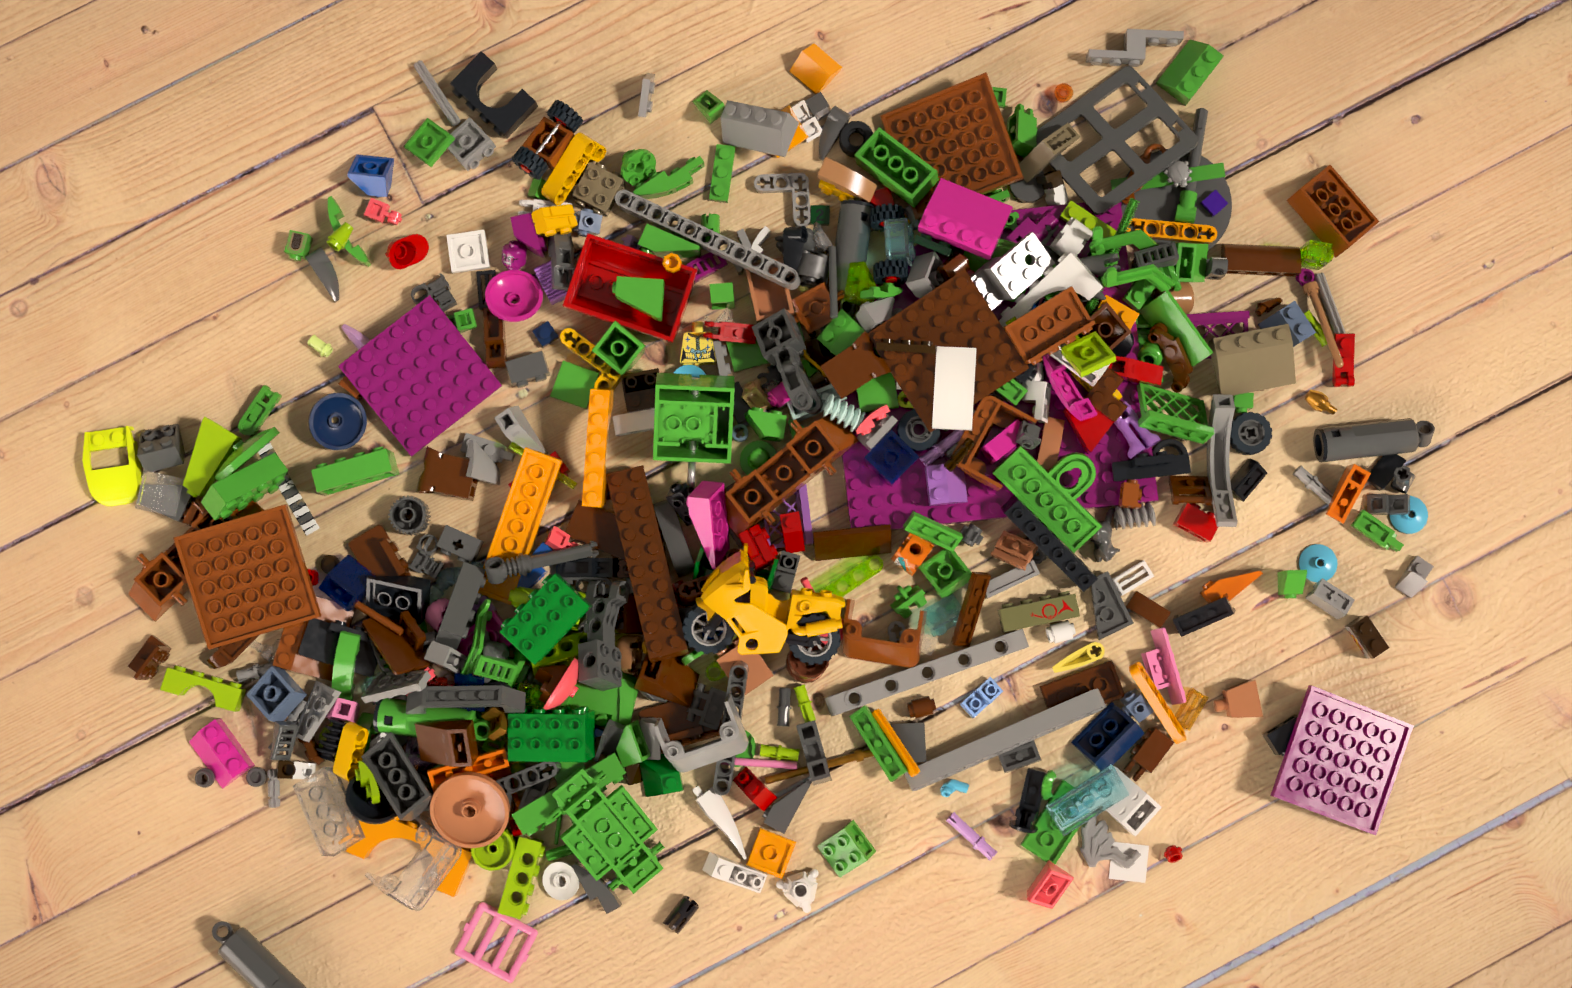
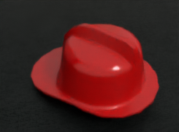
(407, 251)

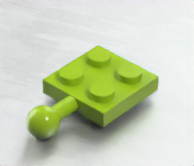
(1088, 354)

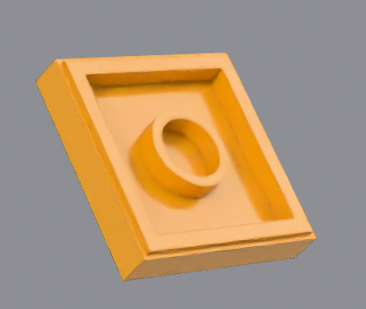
(771, 853)

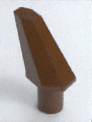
(1267, 305)

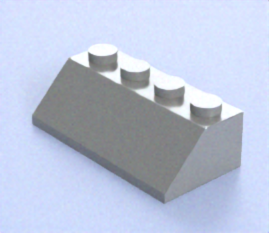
(757, 128)

